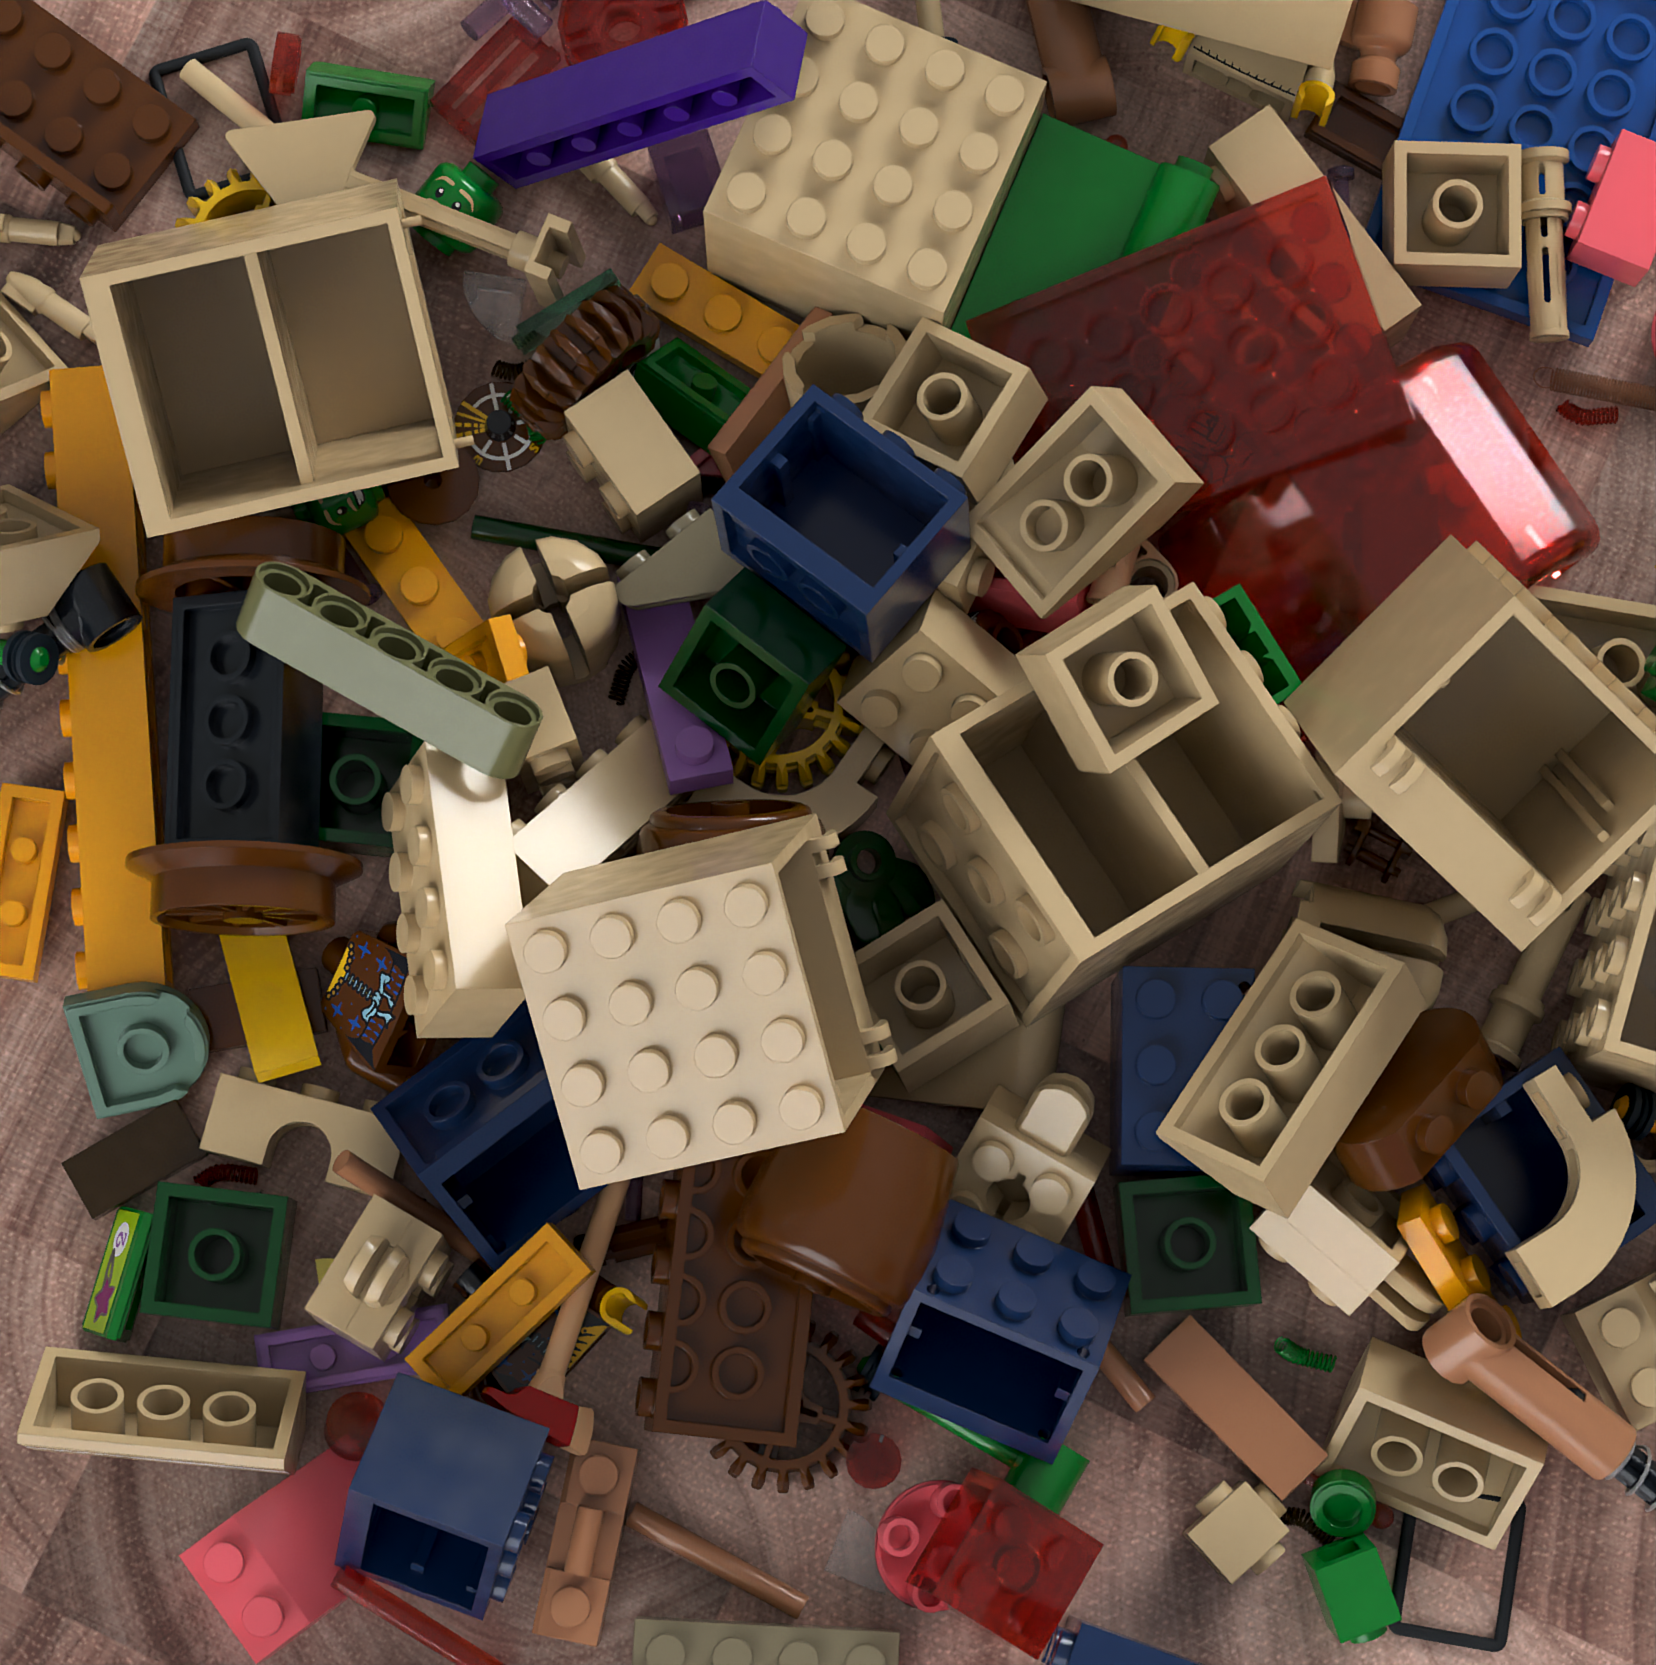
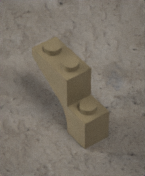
(680, 571)

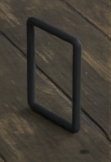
(204, 57)
(1506, 1596)

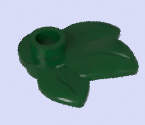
(879, 899)

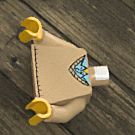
(1253, 75)

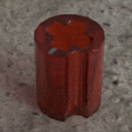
(875, 1463)

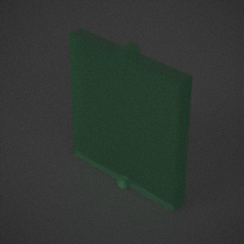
(538, 327)

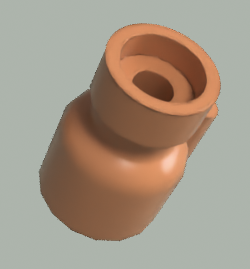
(1382, 35)

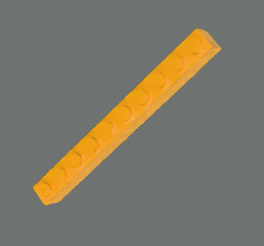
(109, 700)

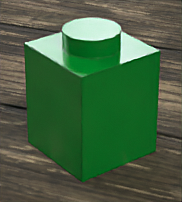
(1352, 1589)

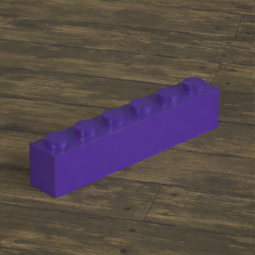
(642, 95)

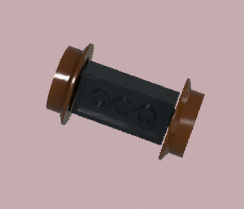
(241, 742)

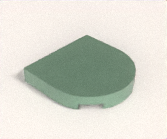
(137, 1045)

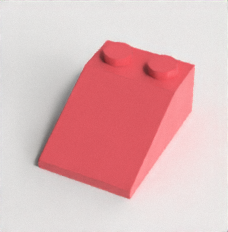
(277, 1557)

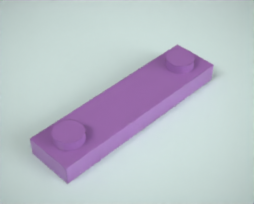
(688, 748)

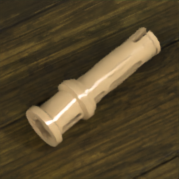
(1547, 210)
(1519, 1001)

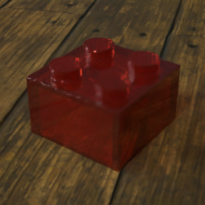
(1004, 1562)

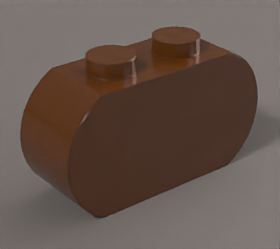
(1420, 1102)

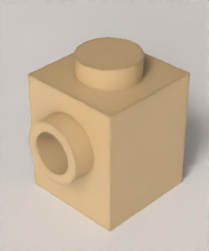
(1238, 1529)

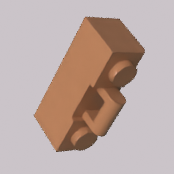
(586, 1543)

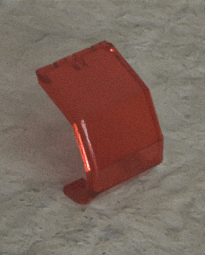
(1349, 528)

